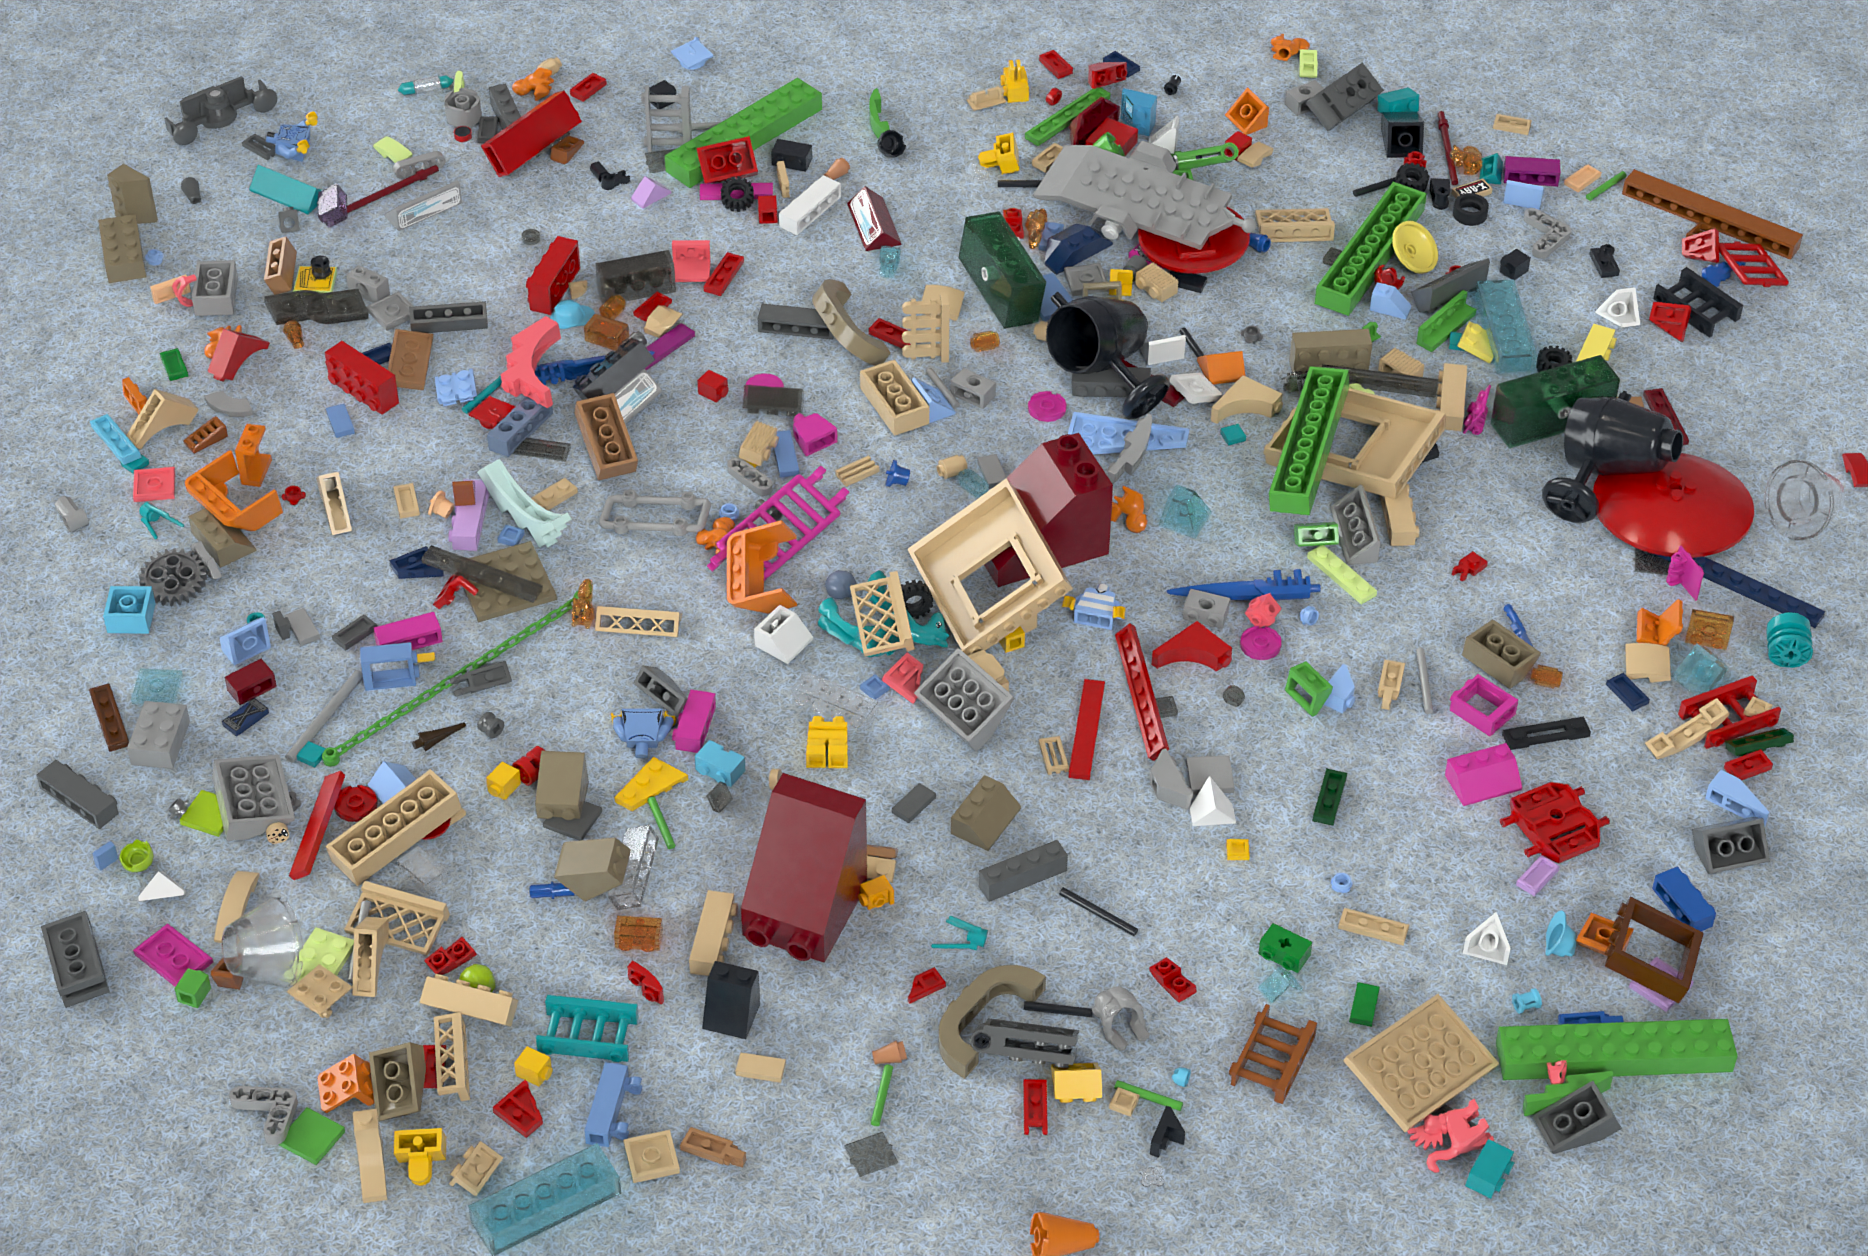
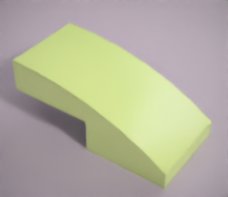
(1308, 63)
(391, 148)

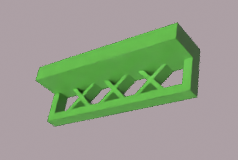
(1443, 322)

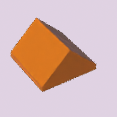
(1249, 113)
(1222, 367)
(1597, 933)

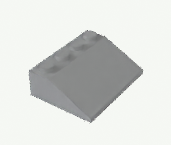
(965, 699)
(251, 795)

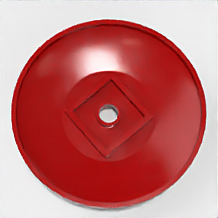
(1217, 253)

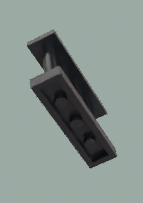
(1706, 291)

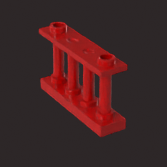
(1729, 695)

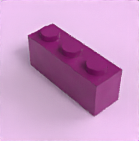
(1532, 170)

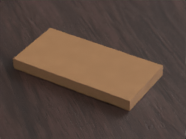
(410, 358)

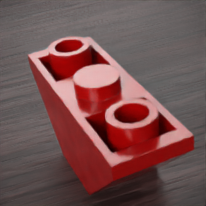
(1106, 73)

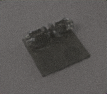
(1291, 381)

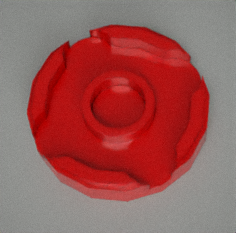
(355, 803)

